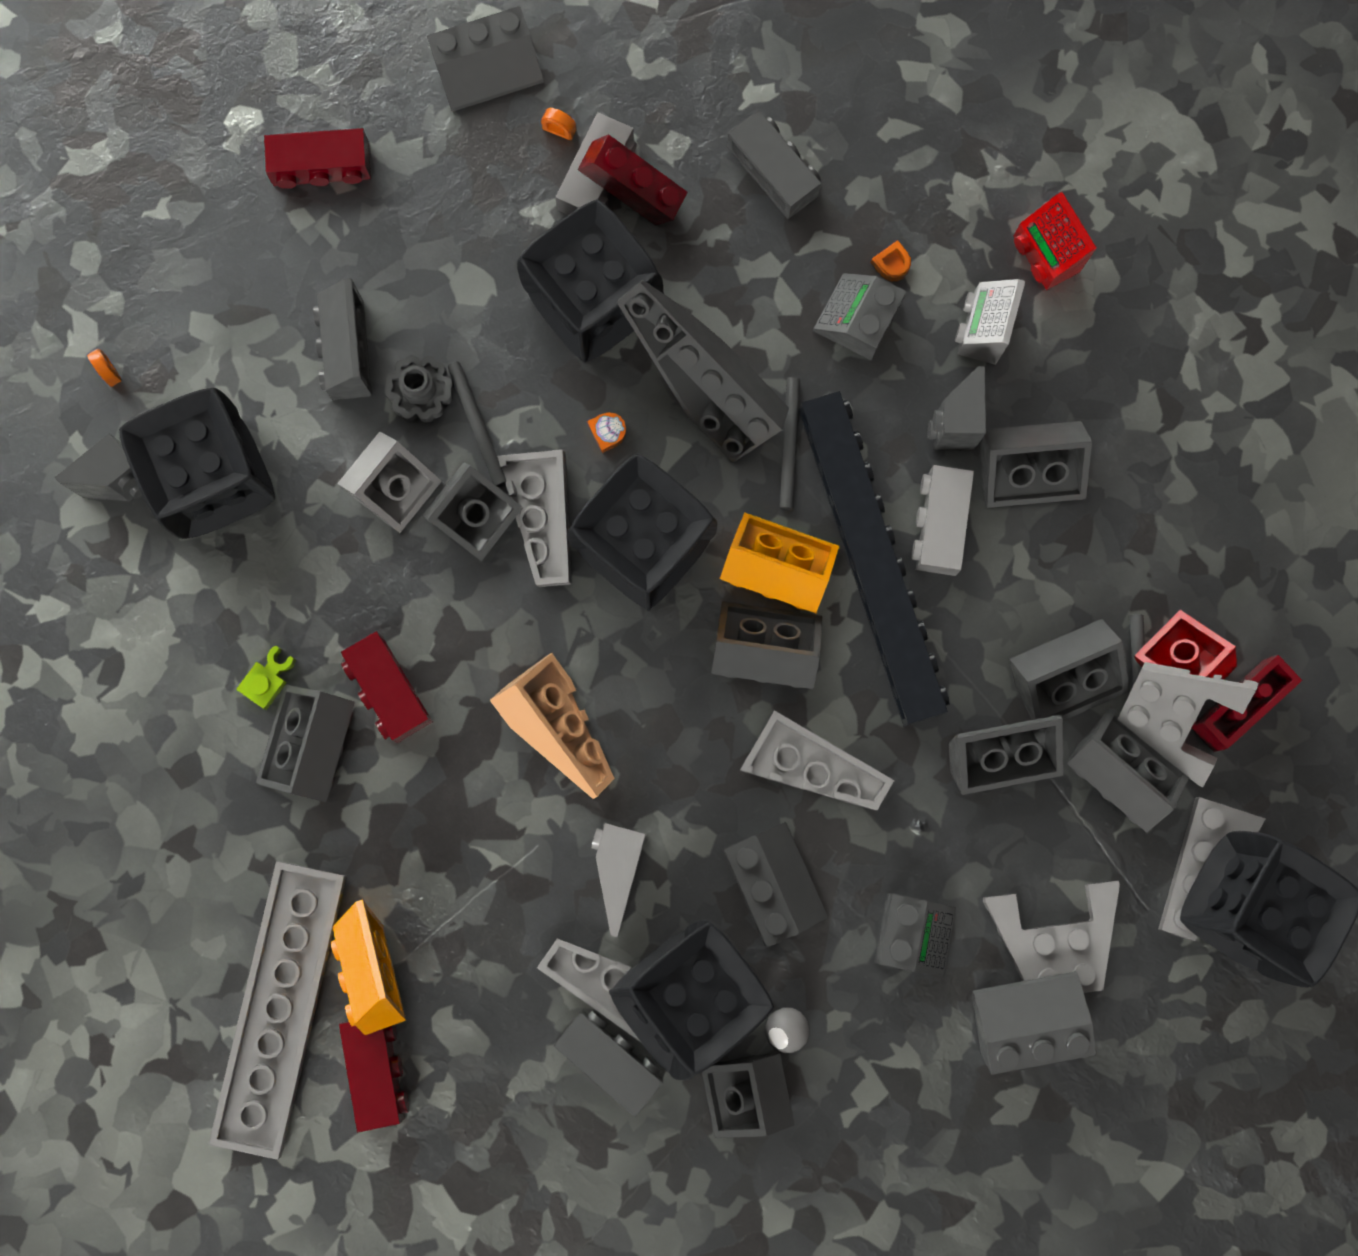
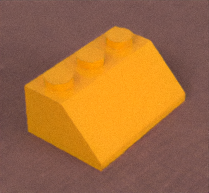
(779, 562)
(366, 970)

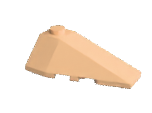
(547, 717)

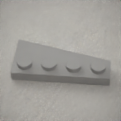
(540, 487)
(808, 762)
(1205, 828)
(587, 977)

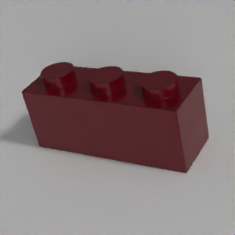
(317, 157)
(632, 180)
(385, 688)
(1223, 726)
(373, 1077)

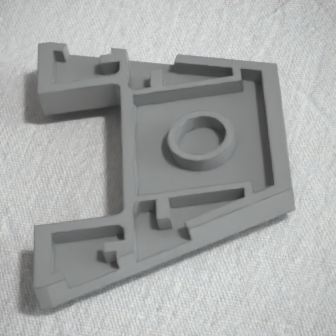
(1166, 706)
(1062, 947)

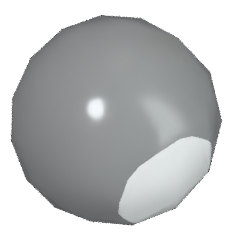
(787, 1030)

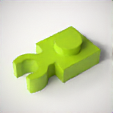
(263, 683)

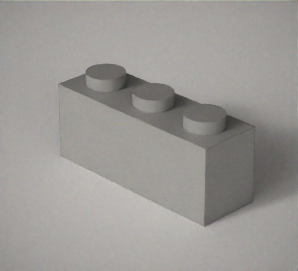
(577, 187)
(943, 520)

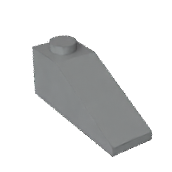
(617, 863)

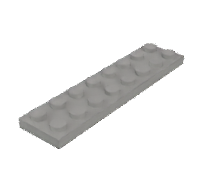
(277, 1011)

